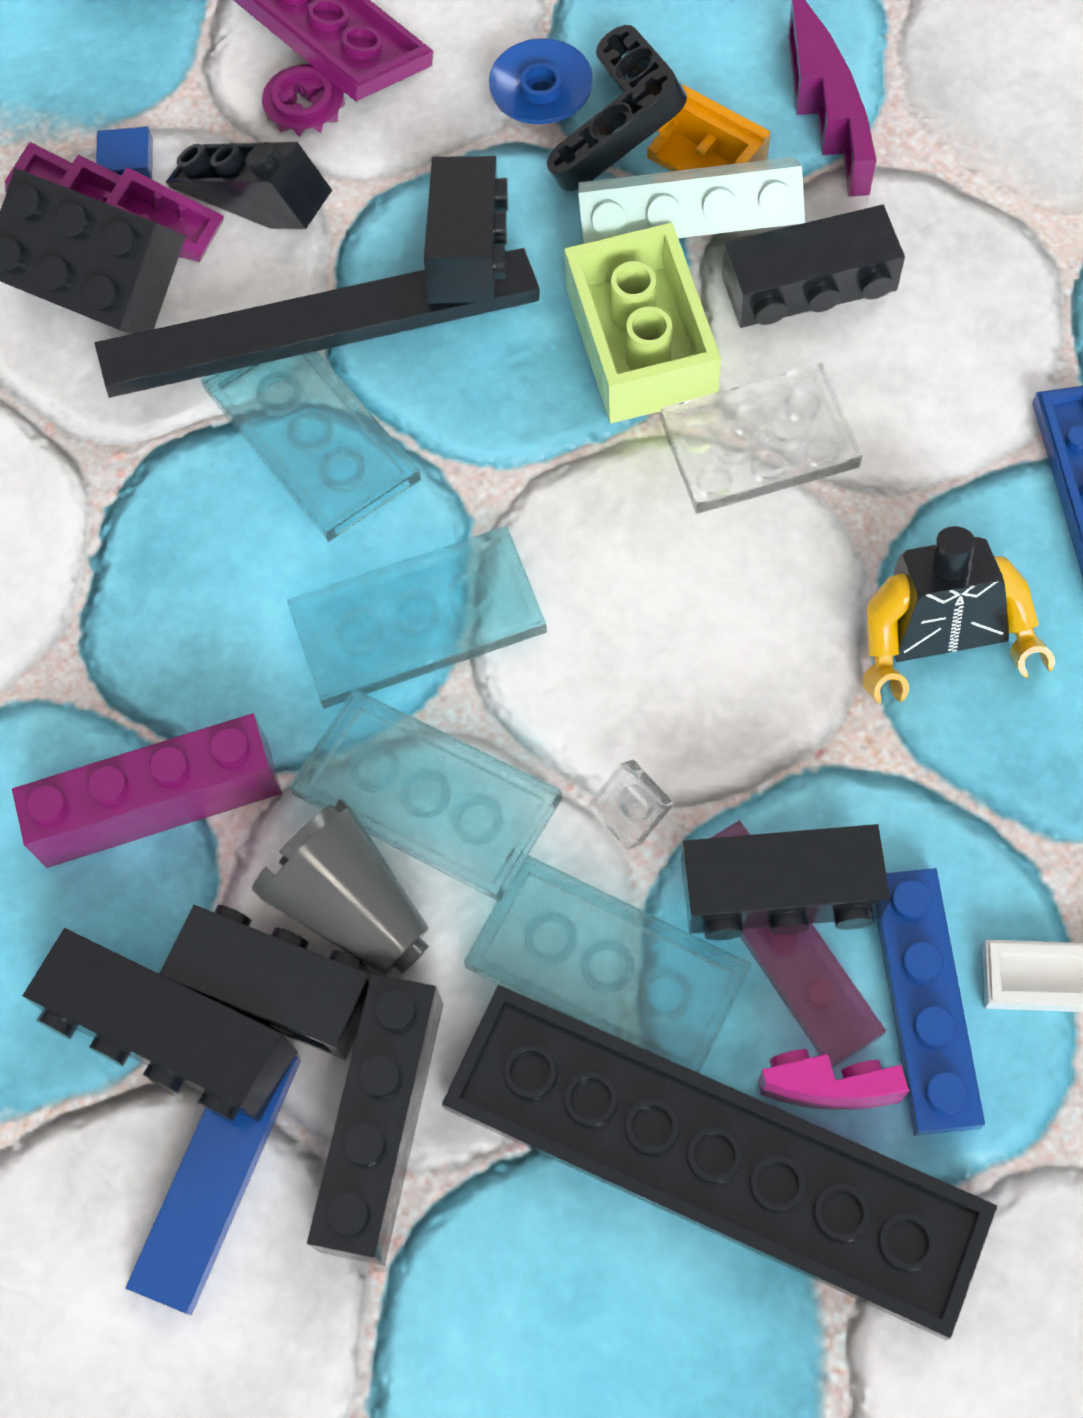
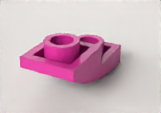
(811, 1083)

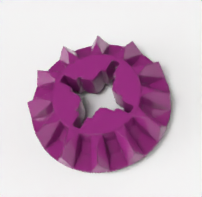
(281, 105)

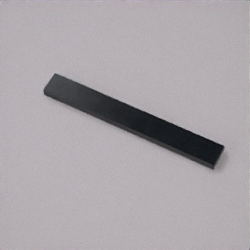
(294, 328)

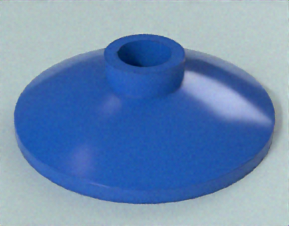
(540, 81)

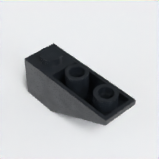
(257, 181)

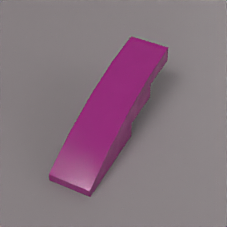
(828, 89)
(128, 192)

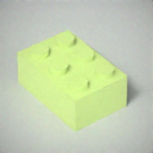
(641, 322)

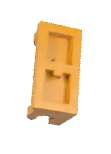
(707, 137)

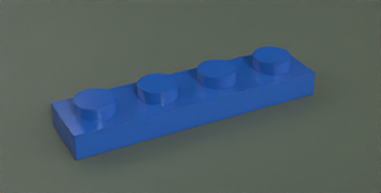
(928, 1006)

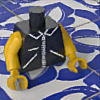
(945, 603)

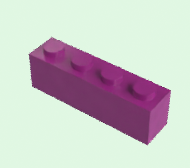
(146, 791)

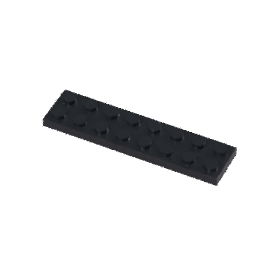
(723, 1161)

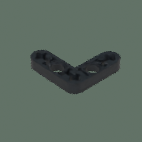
(640, 111)

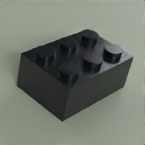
(85, 253)

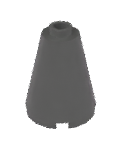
(345, 892)

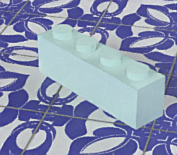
(695, 200)

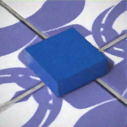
(125, 149)

